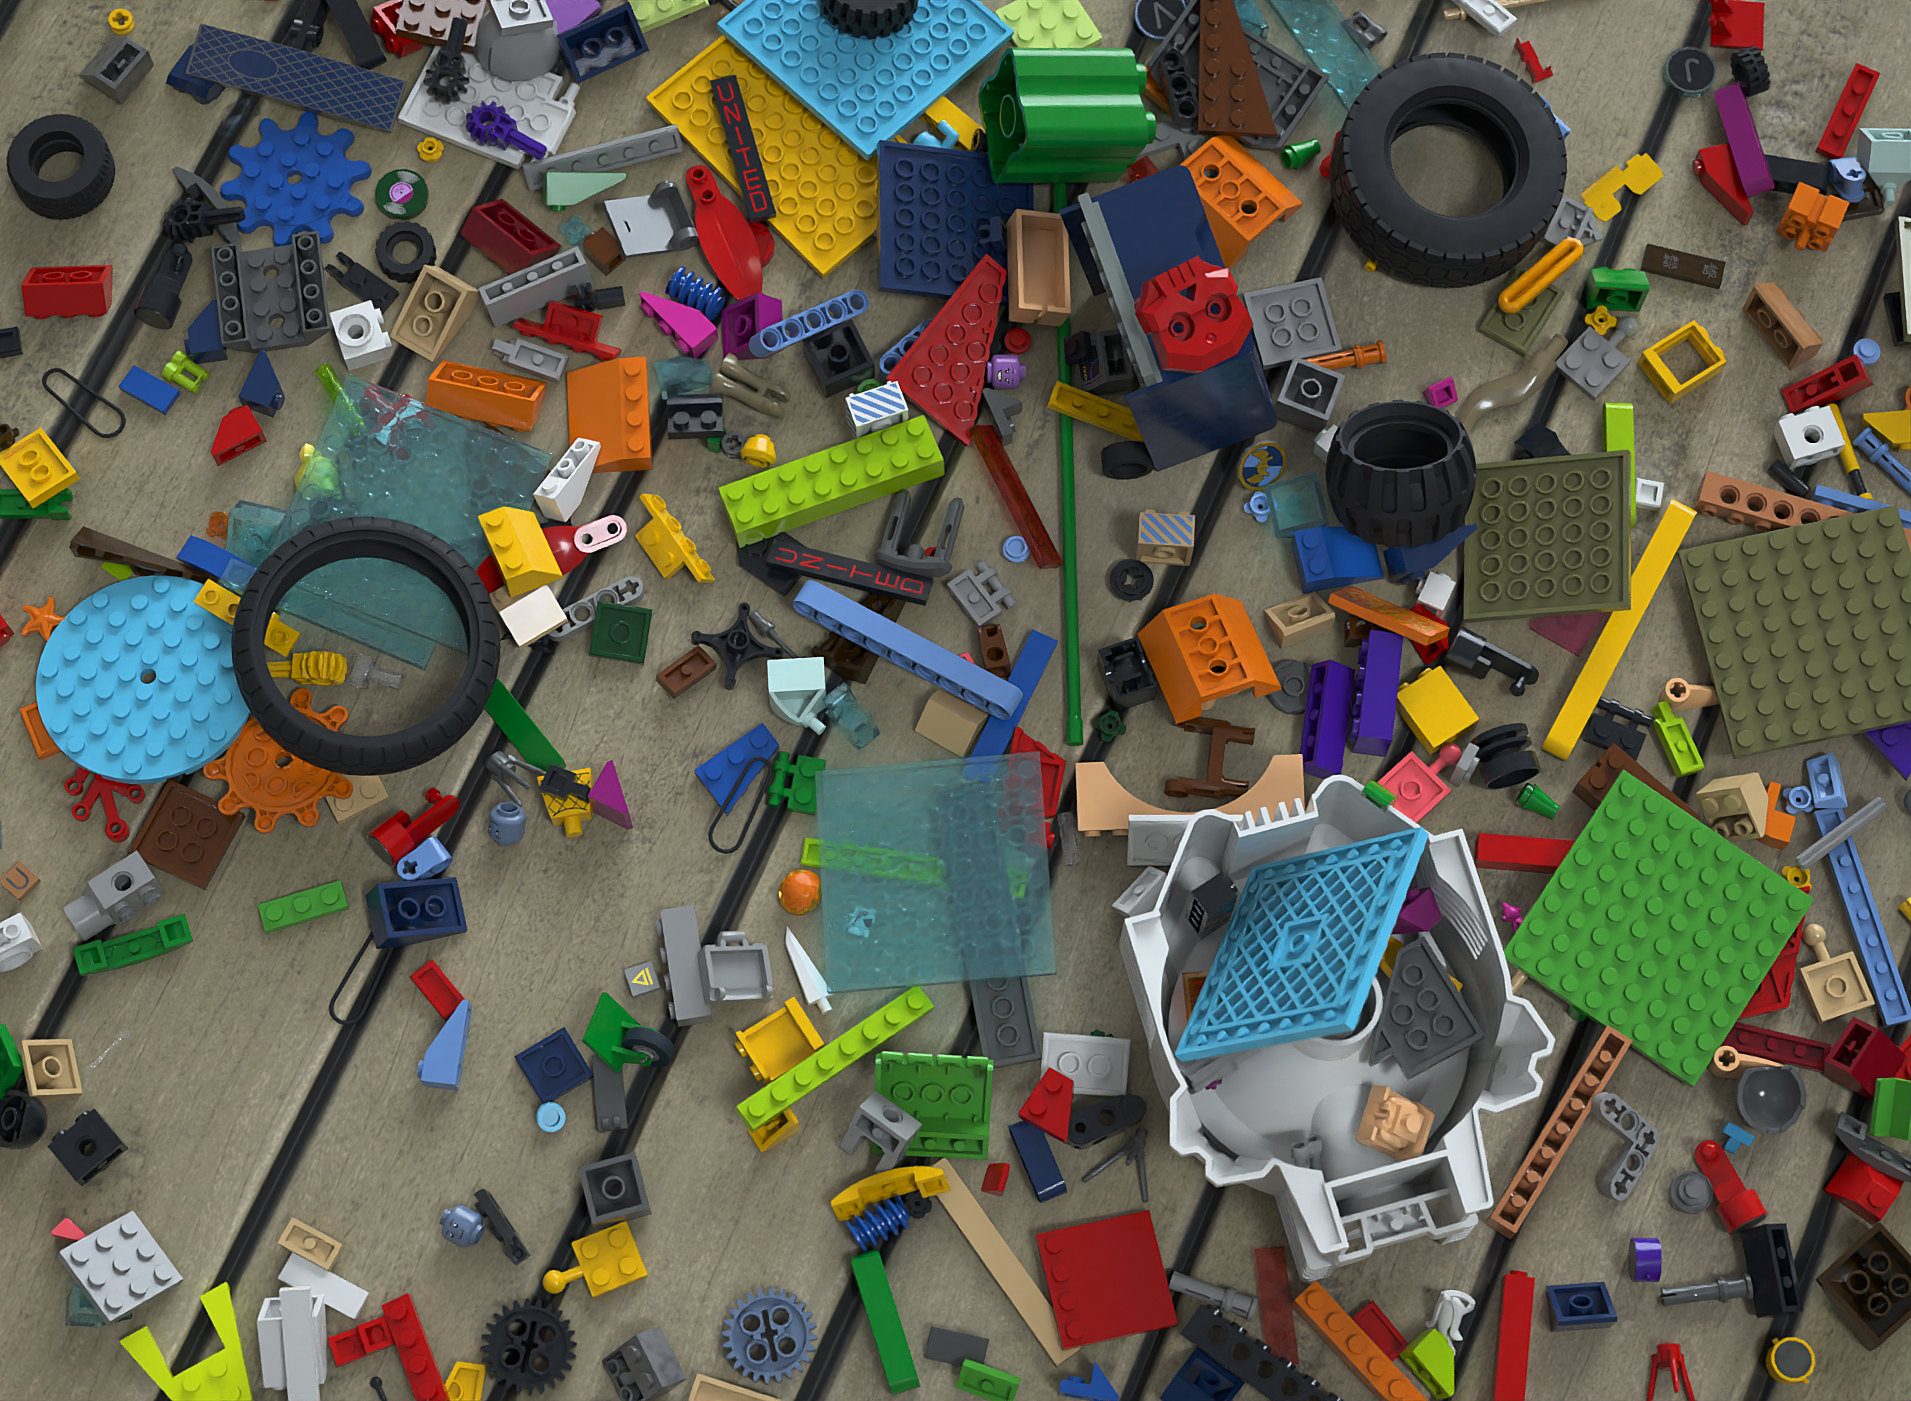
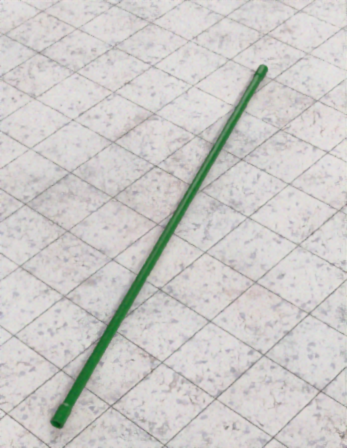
(1074, 722)

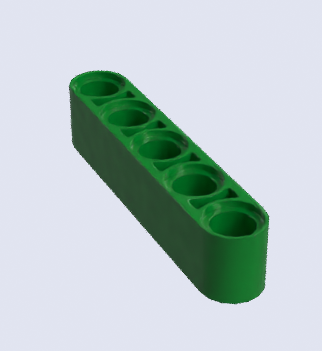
(884, 1322)

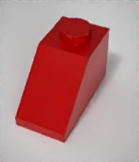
(236, 435)

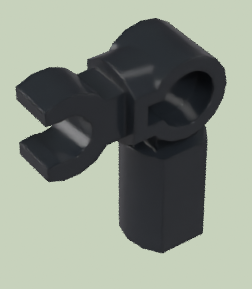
(603, 298)

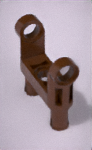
(1215, 783)

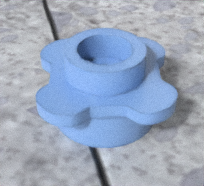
(1258, 498)
(1803, 794)

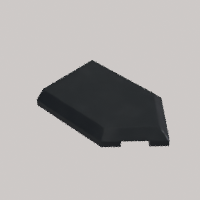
(754, 558)

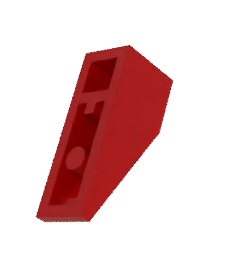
(1722, 180)
(1828, 385)

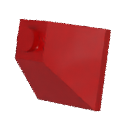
(1863, 1189)

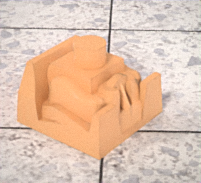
(1394, 1124)

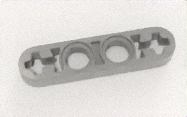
(590, 604)

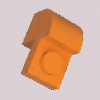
(1778, 824)

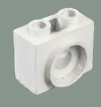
(366, 321)
(1813, 423)
(17, 942)

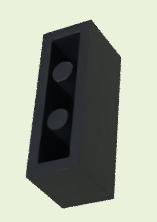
(1771, 1270)

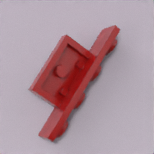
(571, 327)

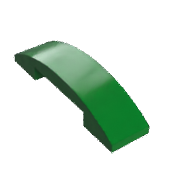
(1379, 795)
(134, 947)

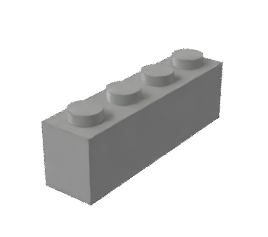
(535, 286)
(680, 953)

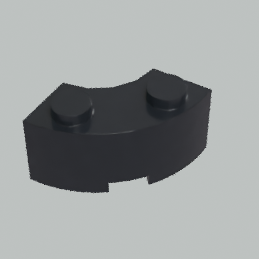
(1539, 443)

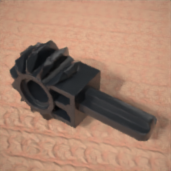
(449, 64)
(197, 219)

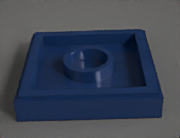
(554, 1066)

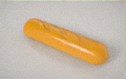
(1540, 275)

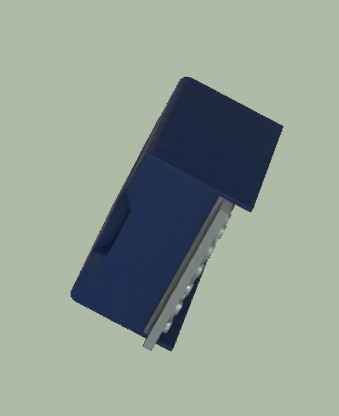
(1122, 244)

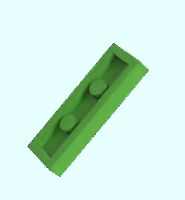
(303, 906)

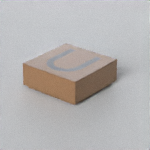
(19, 881)

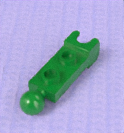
(15, 506)

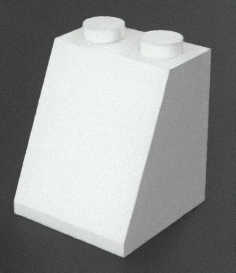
(272, 1345)

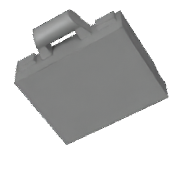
(735, 972)

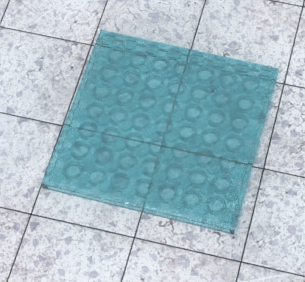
(415, 467)
(934, 873)

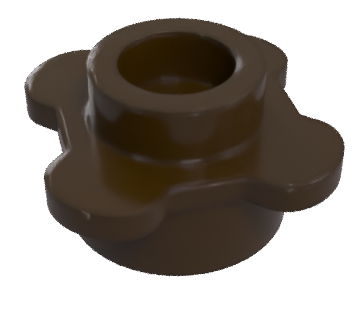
(7, 436)

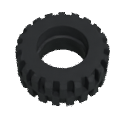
(869, 17)

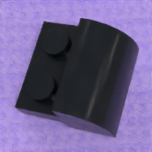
(695, 416)

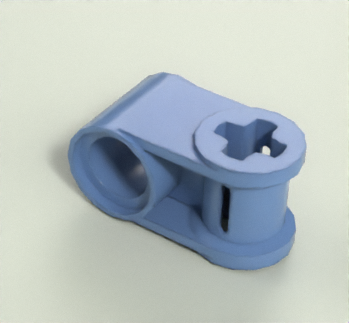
(1847, 178)
(425, 860)

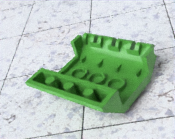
(945, 1096)

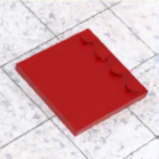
(1106, 1280)

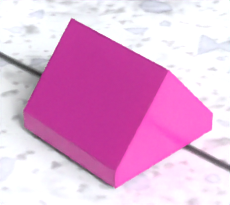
(1441, 393)

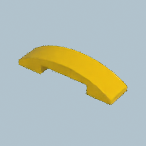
(885, 1185)

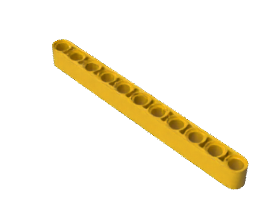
(1618, 631)

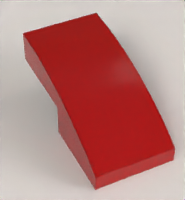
(360, 1342)

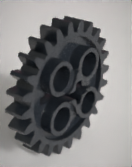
(503, 1341)

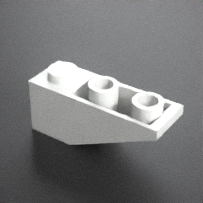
(567, 482)

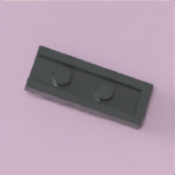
(609, 1097)

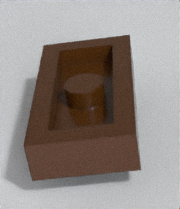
(686, 672)

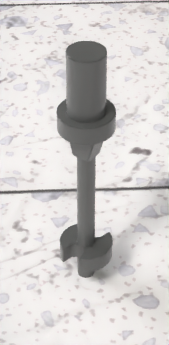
(767, 629)

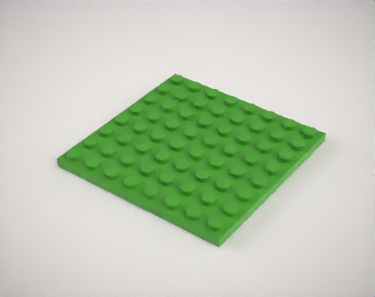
(1657, 928)

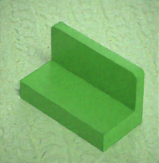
(1892, 1109)

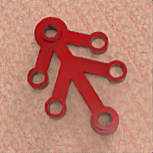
(104, 788)

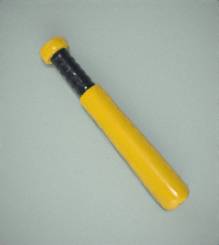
(1848, 456)

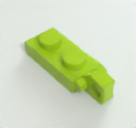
(1676, 740)

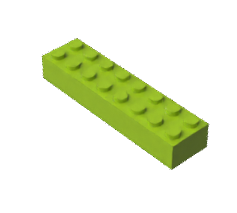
(831, 481)

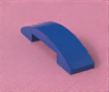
(206, 556)

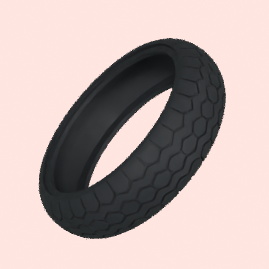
(361, 539)

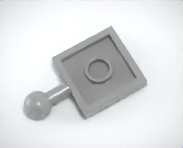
(1594, 361)

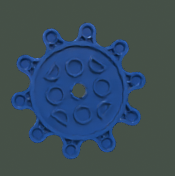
(300, 206)

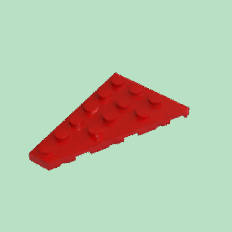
(950, 357)

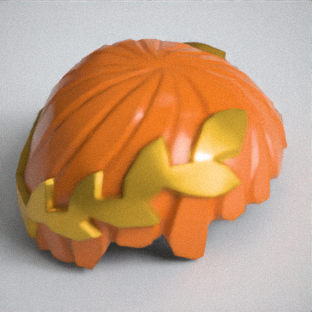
(800, 892)

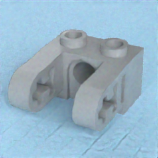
(884, 1125)

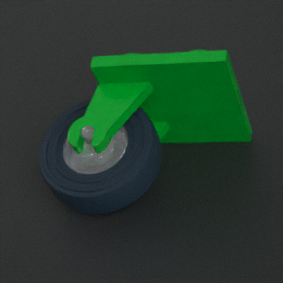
(621, 1039)

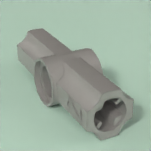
(1213, 1069)

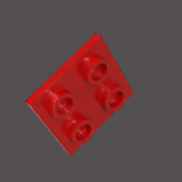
(1736, 24)

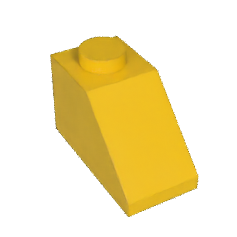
(1890, 428)

